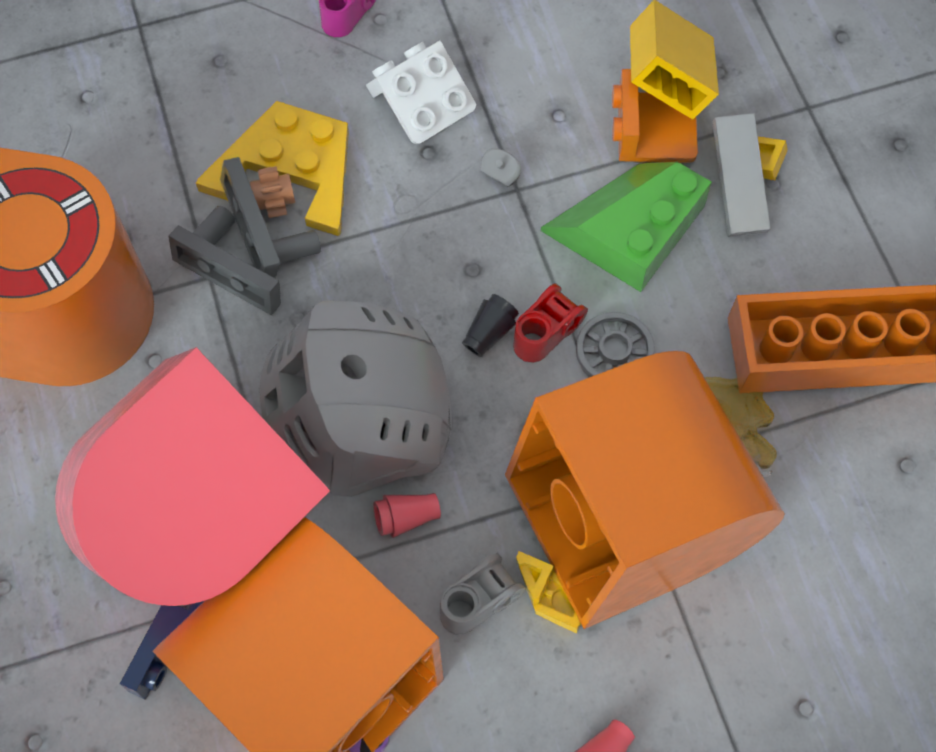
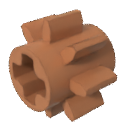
(273, 191)

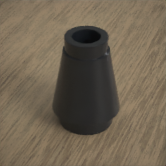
(490, 324)

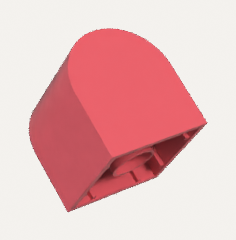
(181, 487)

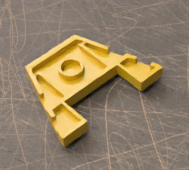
(300, 144)

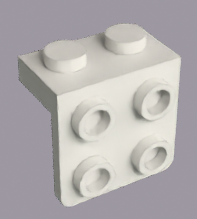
(423, 91)

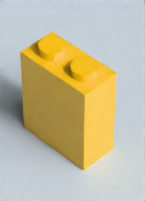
(673, 60)

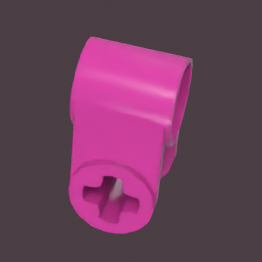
(341, 16)

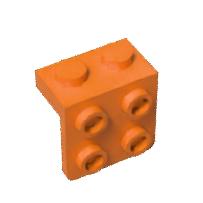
(649, 127)

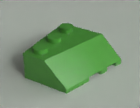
(633, 220)

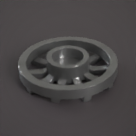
(615, 345)

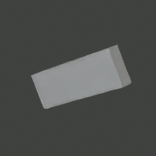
(741, 174)

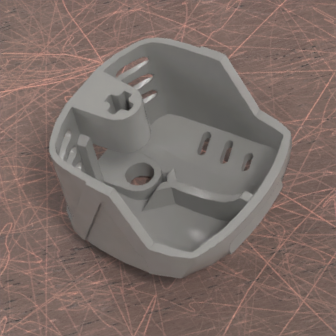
(394, 383)

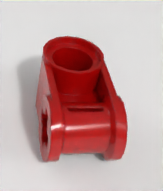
(550, 318)

